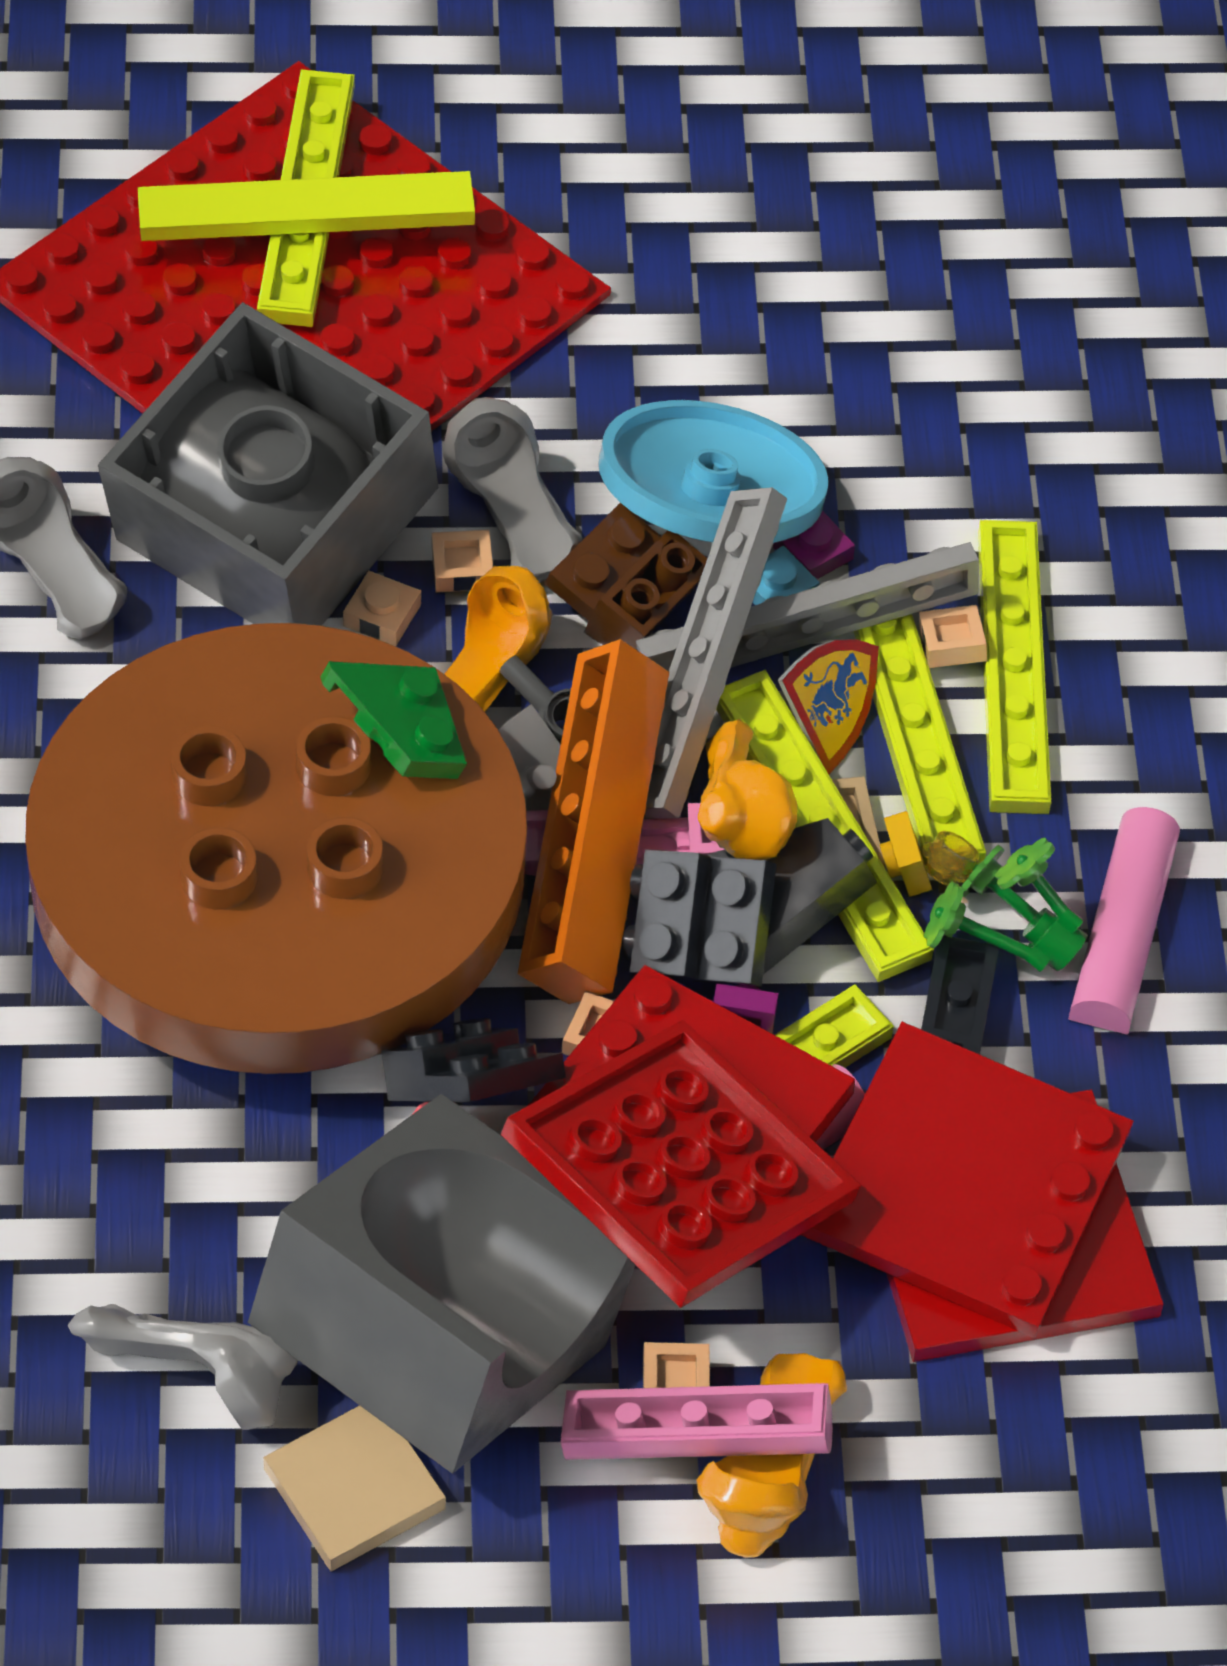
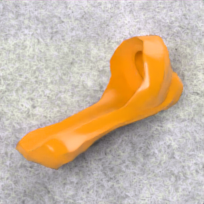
(504, 619)
(745, 802)
(764, 1493)

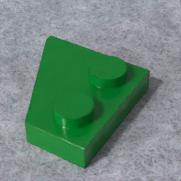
(404, 714)

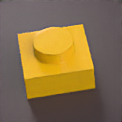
(904, 855)

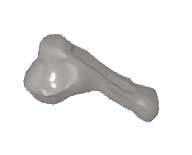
(497, 457)
(41, 533)
(244, 1360)

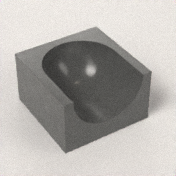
(269, 473)
(440, 1283)

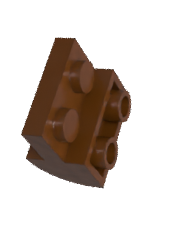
(626, 577)

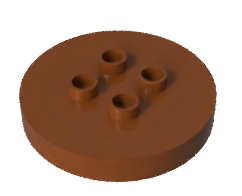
(254, 869)

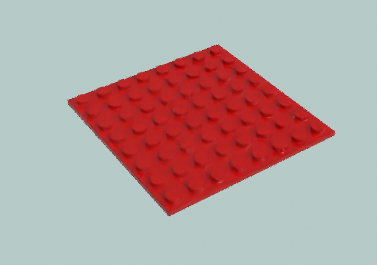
(409, 307)

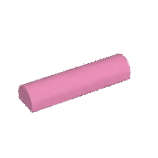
(1125, 920)
(697, 1421)

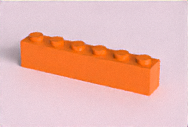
(594, 823)

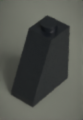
(814, 882)

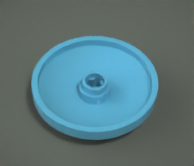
(686, 456)

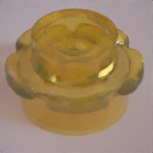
(950, 858)

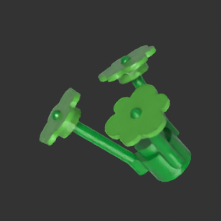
(1052, 936)

